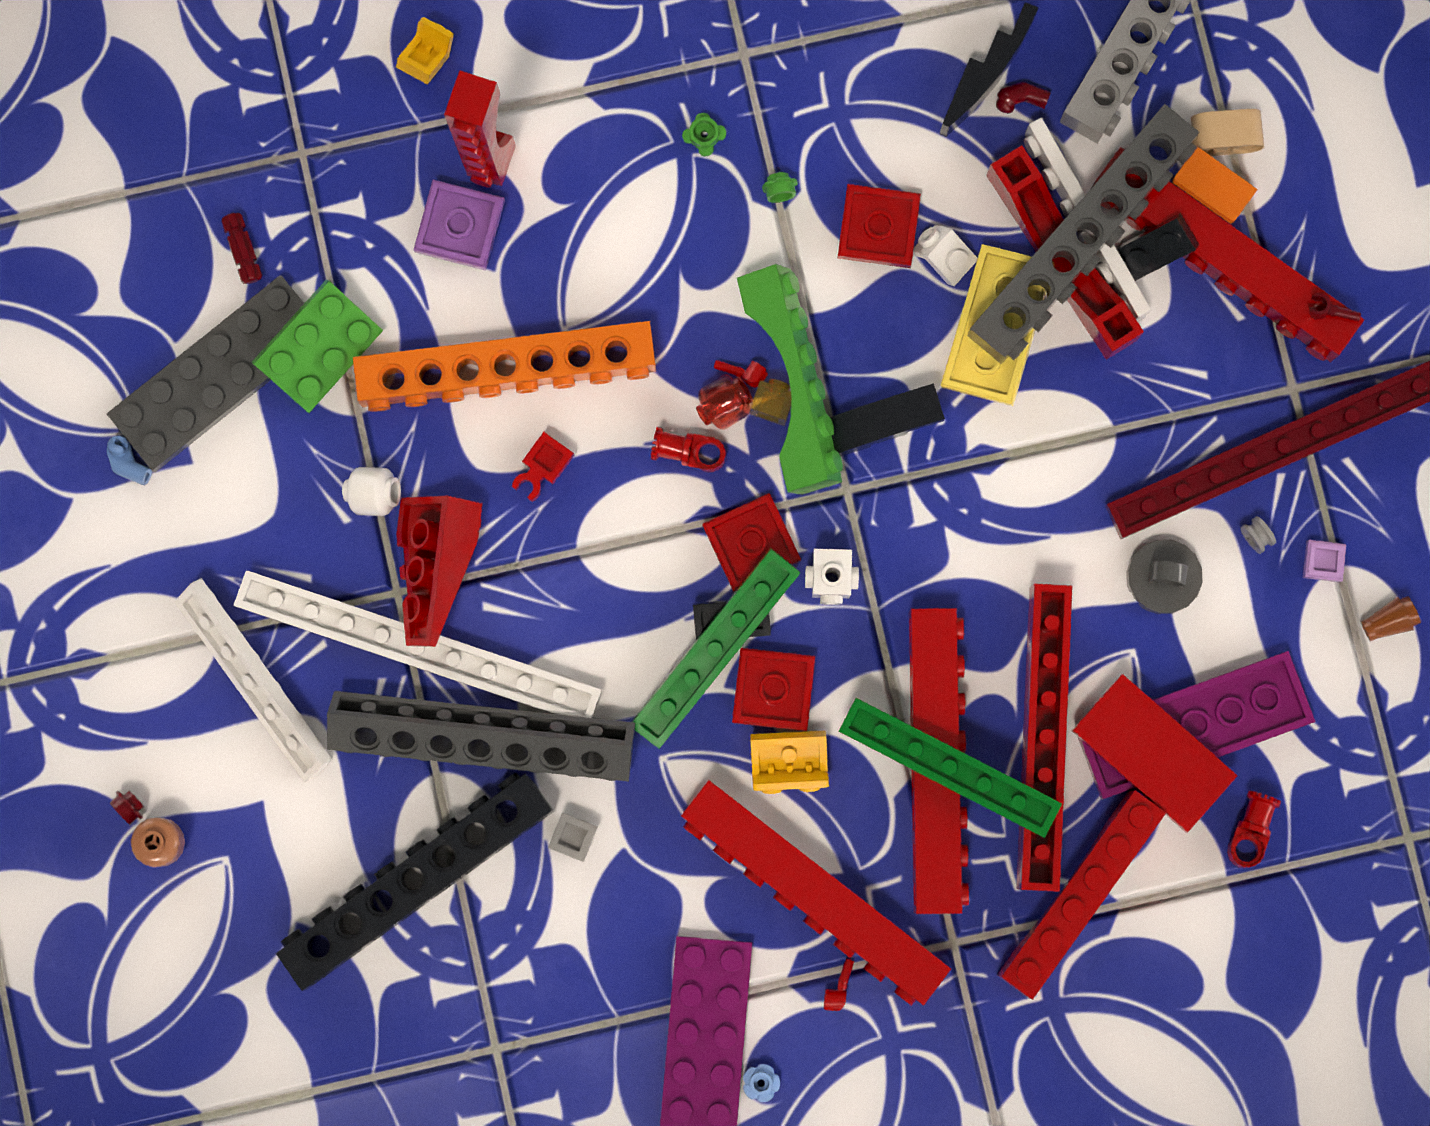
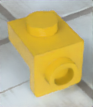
(426, 51)

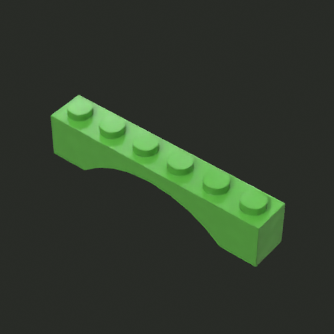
(808, 451)

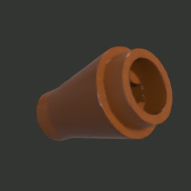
(1392, 619)

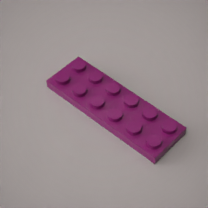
(1226, 713)
(706, 1032)

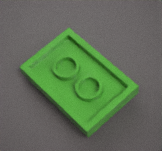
(317, 346)

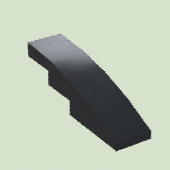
(982, 77)
(886, 419)

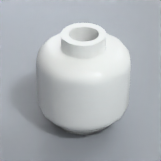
(371, 491)

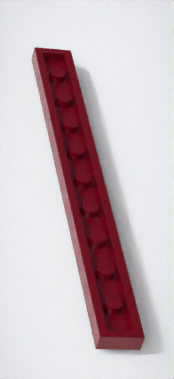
(1271, 451)

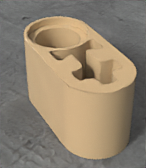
(1229, 131)

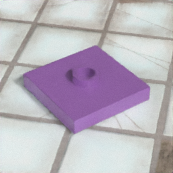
(459, 225)

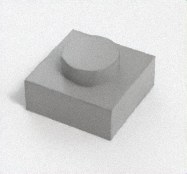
(573, 837)

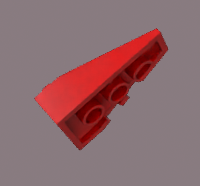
(437, 548)

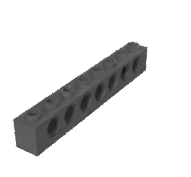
(1163, 130)
(480, 736)

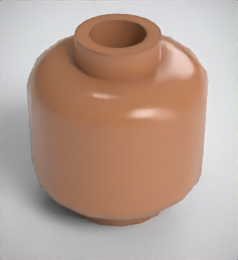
(147, 835)

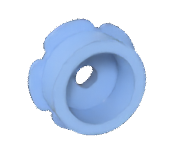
(763, 1072)

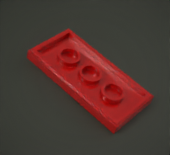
(1154, 753)

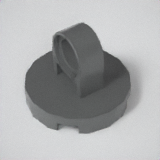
(1164, 576)

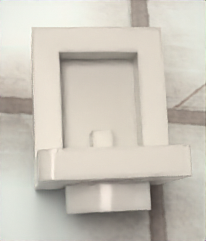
(945, 253)

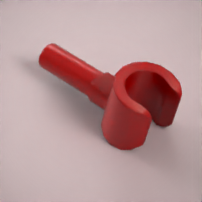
(751, 376)
(835, 999)

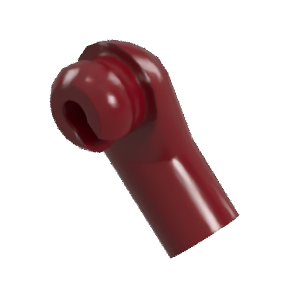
(1019, 93)

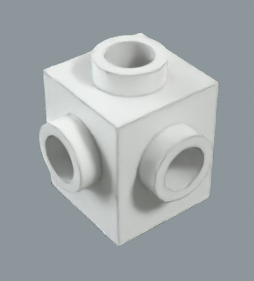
(831, 561)

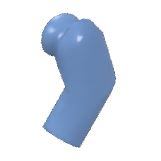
(123, 461)

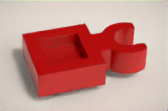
(546, 461)

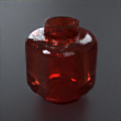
(724, 402)

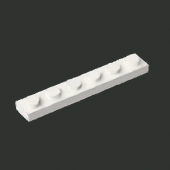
(1060, 177)
(253, 680)

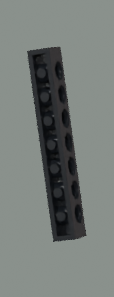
(309, 968)

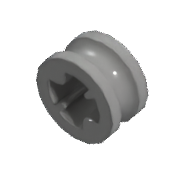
(1258, 535)

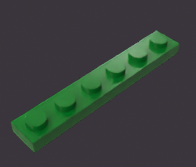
(715, 648)
(950, 767)

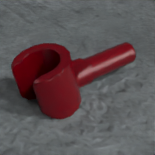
(1331, 309)

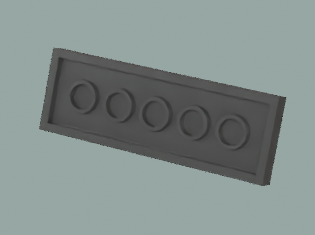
(205, 379)

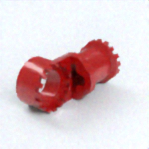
(686, 449)
(1254, 828)

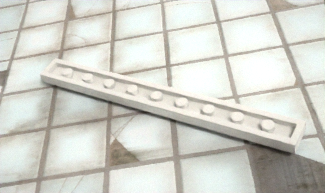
(387, 639)

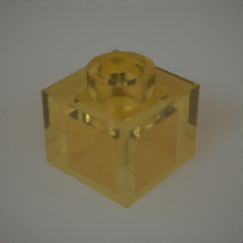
(772, 401)

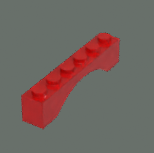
(472, 122)
(1035, 212)
(1082, 894)

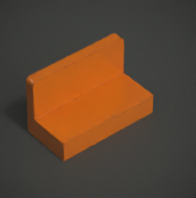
(1214, 185)

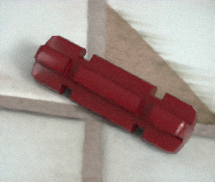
(241, 248)

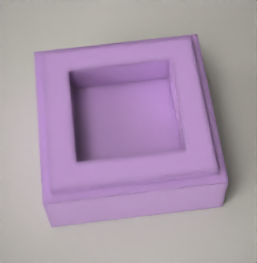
(1324, 561)

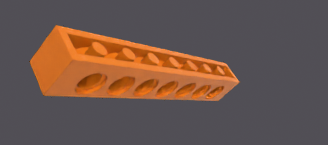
(373, 370)

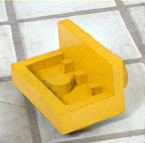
(789, 761)

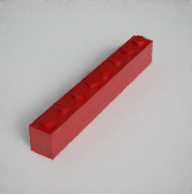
(1246, 270)
(1045, 728)
(935, 808)
(816, 893)

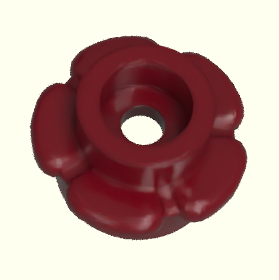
(127, 806)

